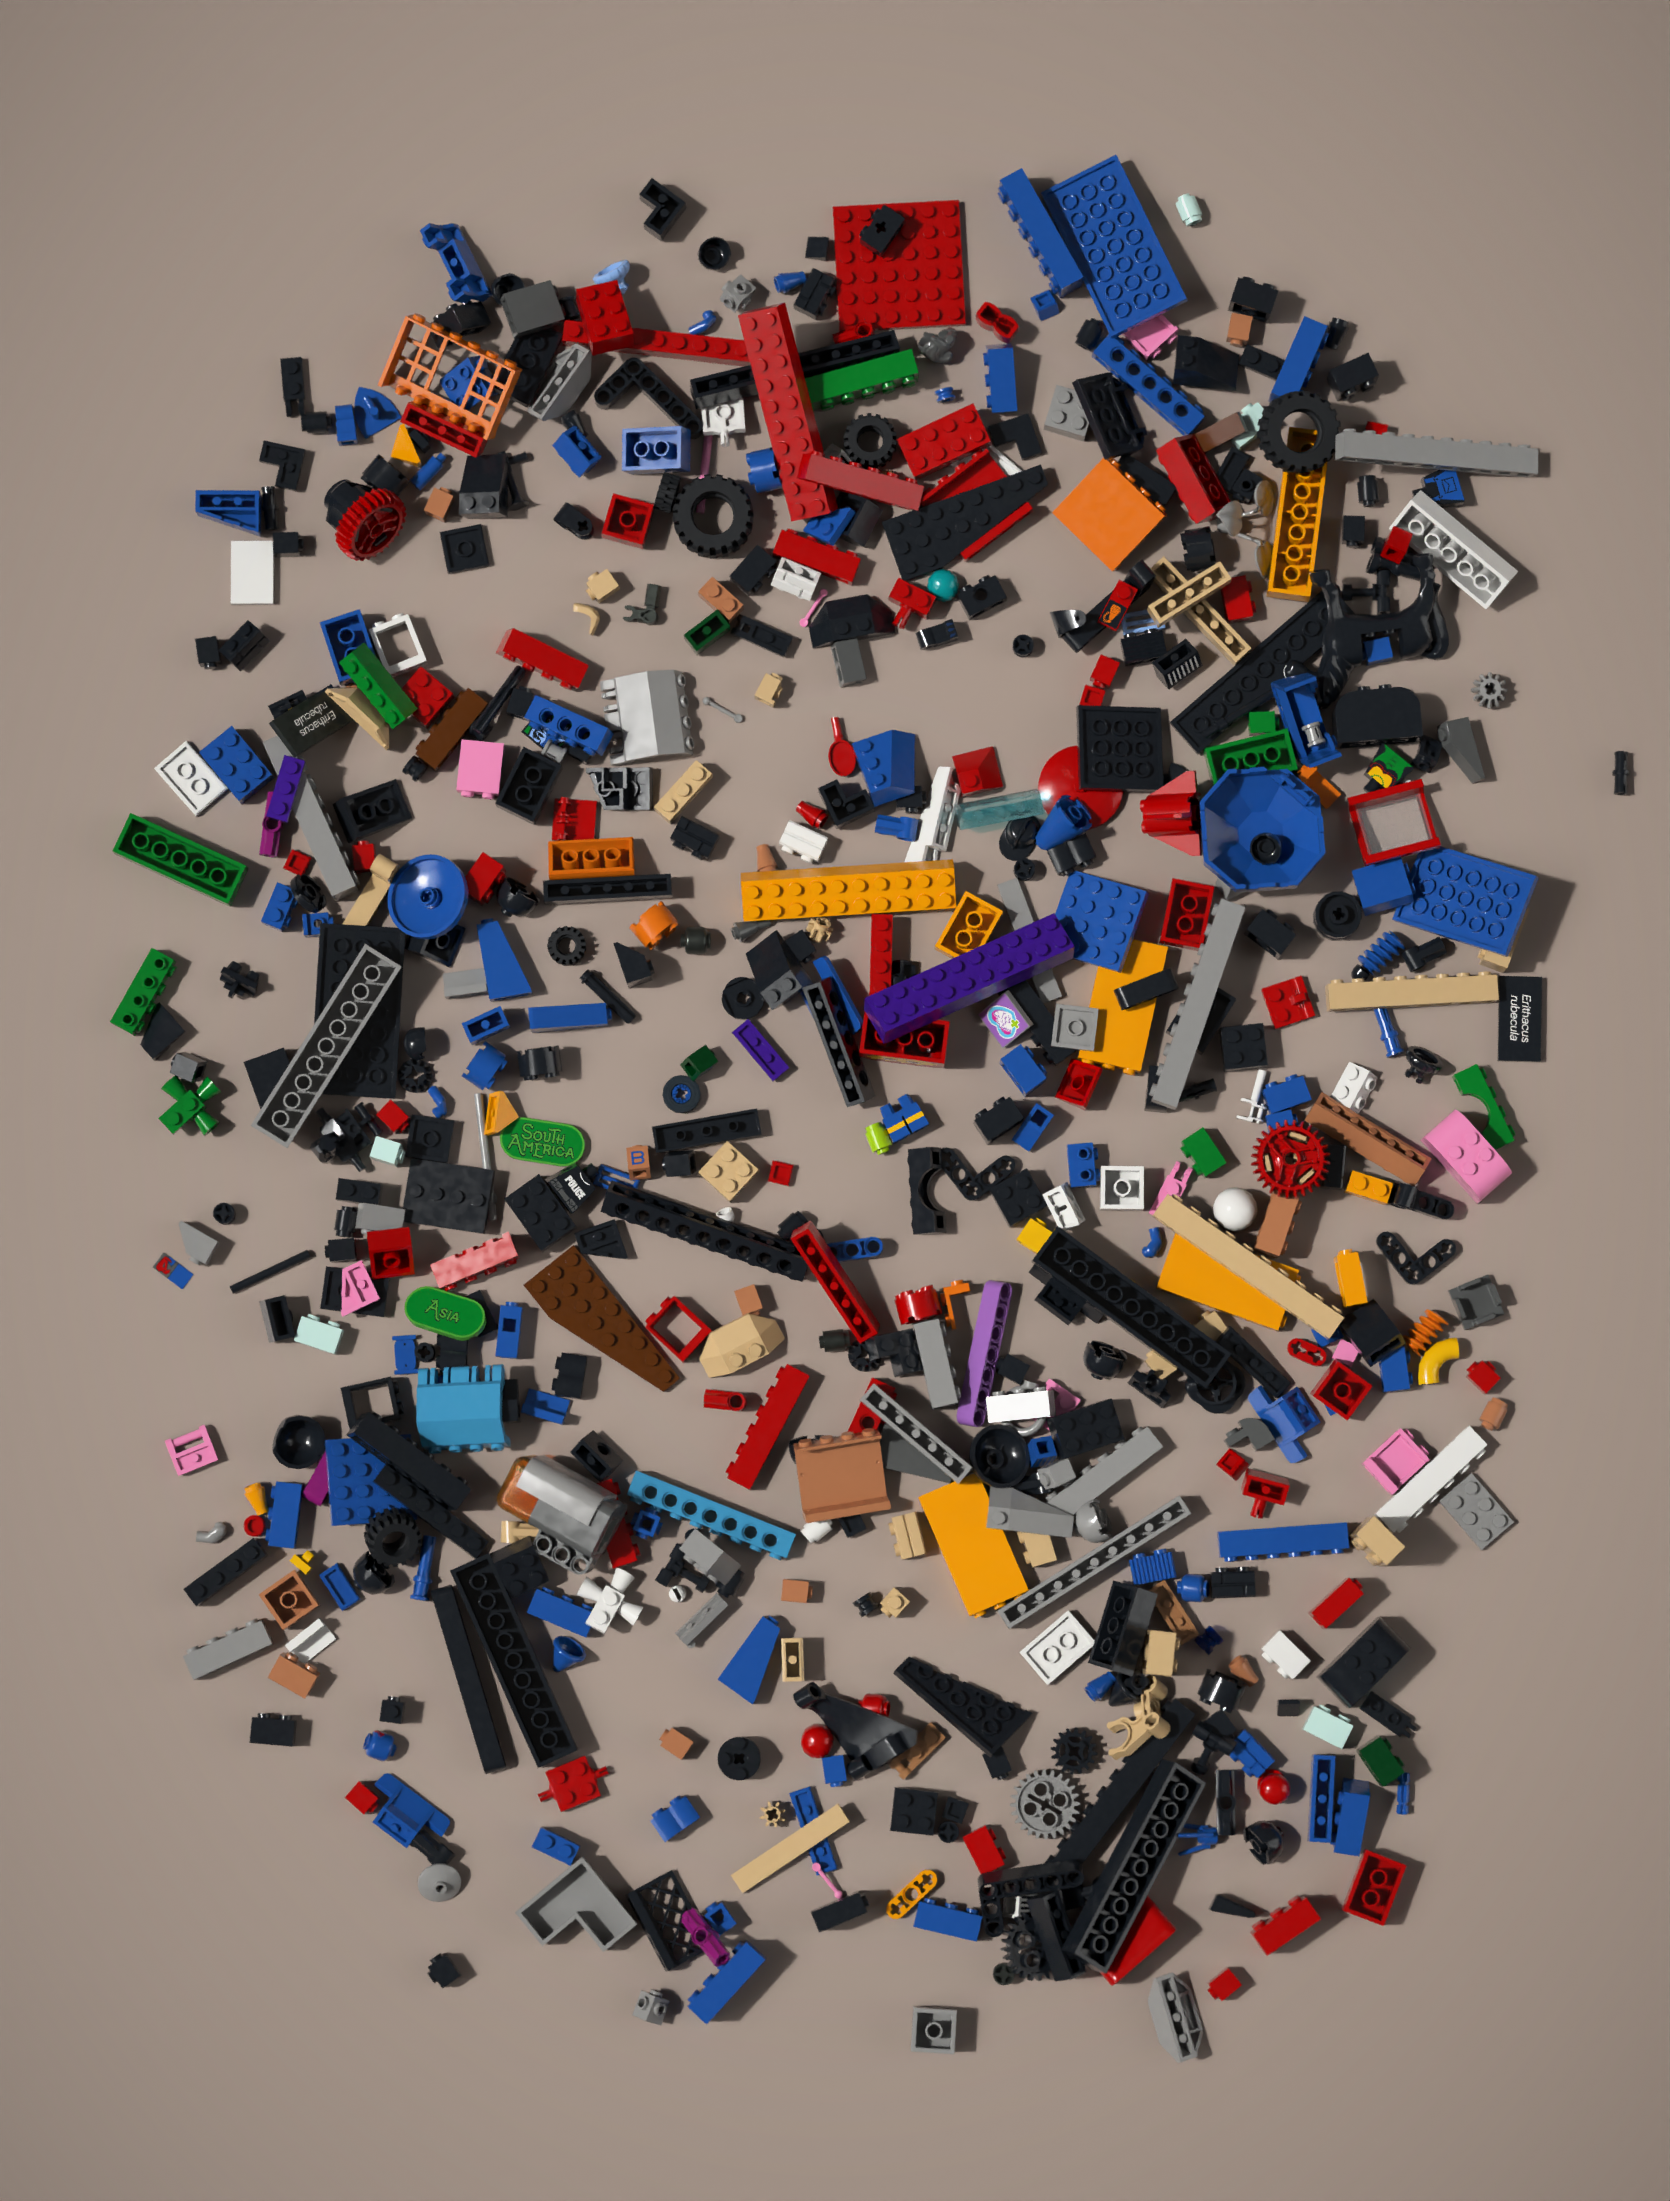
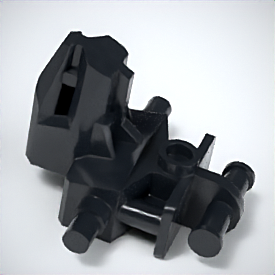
(344, 1136)

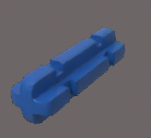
(1403, 1794)

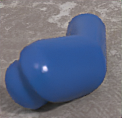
(709, 320)
(1154, 1245)

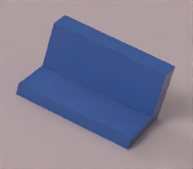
(545, 1406)

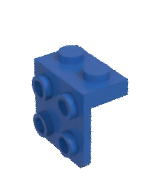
(458, 379)

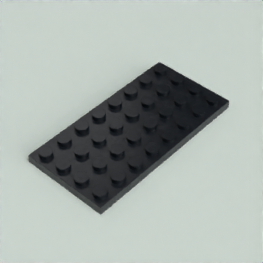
(373, 1058)

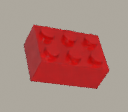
(604, 317)
(1186, 914)
(1373, 1887)
(1284, 1924)

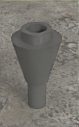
(743, 930)

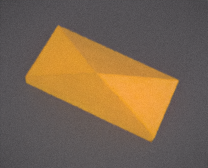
(404, 449)
(499, 1113)

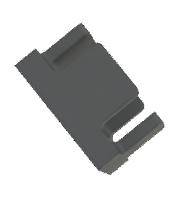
(1476, 1302)

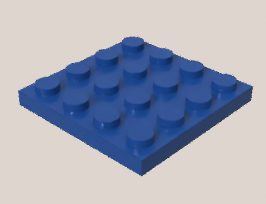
(1100, 918)
(351, 1485)

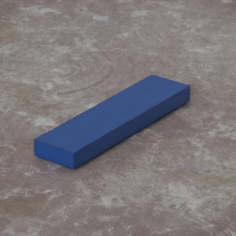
(806, 1812)

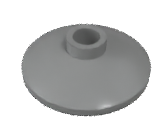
(438, 1875)

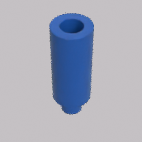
(428, 471)

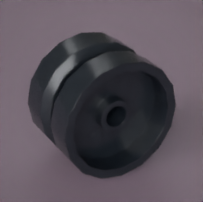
(1346, 907)

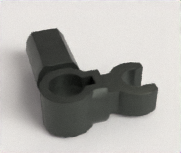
(647, 615)

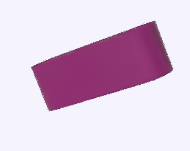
(317, 1487)

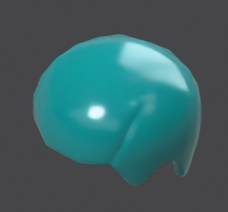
(943, 585)

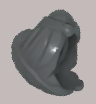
(938, 347)

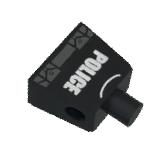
(573, 1185)

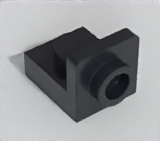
(1427, 754)

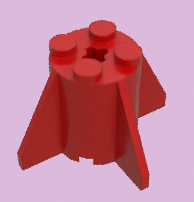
(1174, 814)

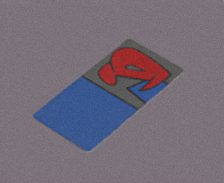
(173, 1270)

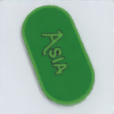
(445, 1313)

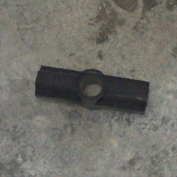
(1225, 1817)

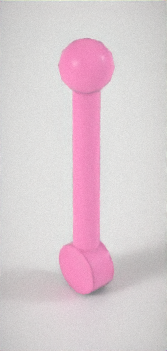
(804, 622)
(816, 1867)

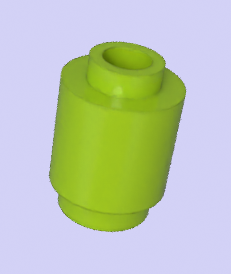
(878, 1138)

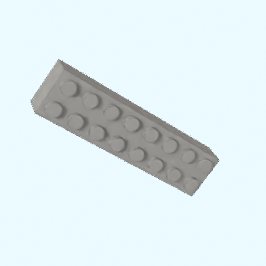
(317, 828)

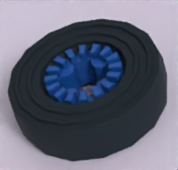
(677, 1104)

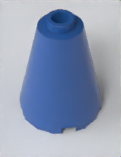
(1063, 823)

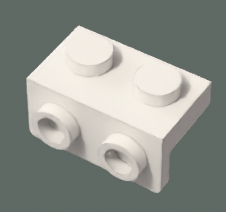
(1354, 1087)

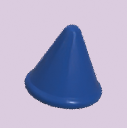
(566, 1653)

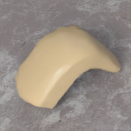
(591, 612)

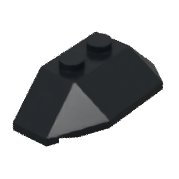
(850, 619)

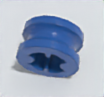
(945, 394)

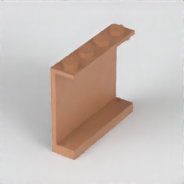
(841, 1475)

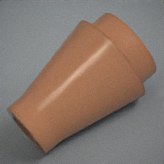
(765, 859)
(1242, 1669)

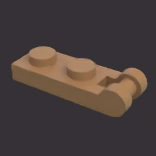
(927, 1741)

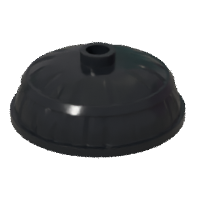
(1008, 1454)

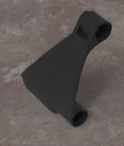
(864, 1734)

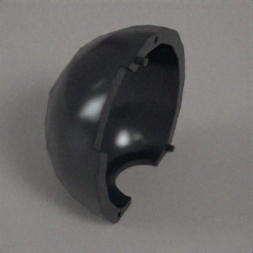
(299, 1442)

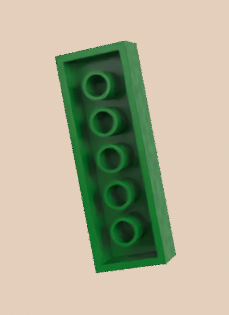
(862, 380)
(180, 859)

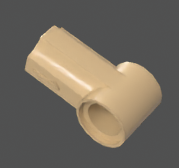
(513, 1531)

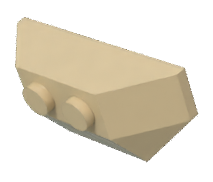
(360, 709)
(739, 1344)

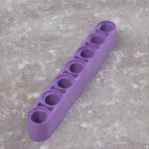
(984, 1353)

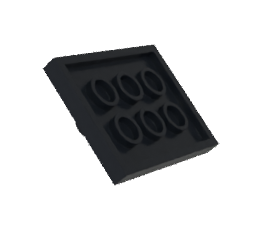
(448, 1196)

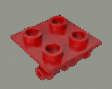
(573, 819)

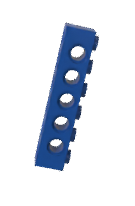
(1184, 425)

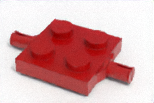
(573, 1784)

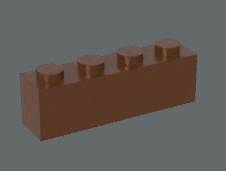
(451, 730)

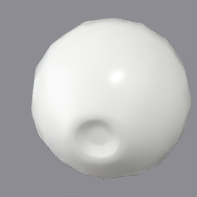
(1235, 1209)

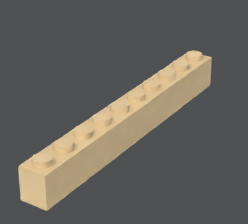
(1247, 1266)

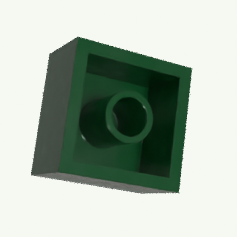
(1380, 1760)

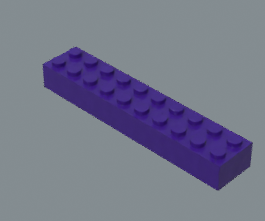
(969, 978)

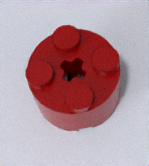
(917, 1306)

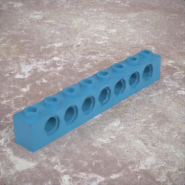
(642, 1482)

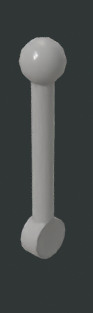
(737, 718)

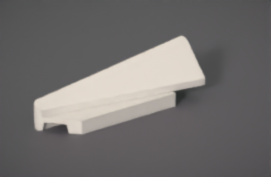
(936, 818)

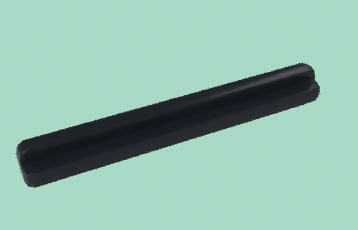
(498, 700)

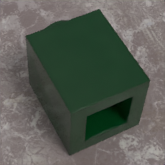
(699, 1062)

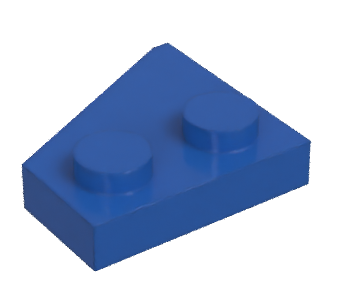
(829, 526)

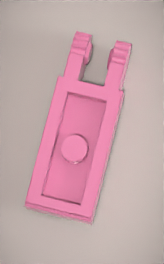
(1171, 1186)

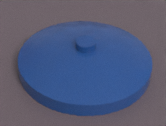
(427, 896)

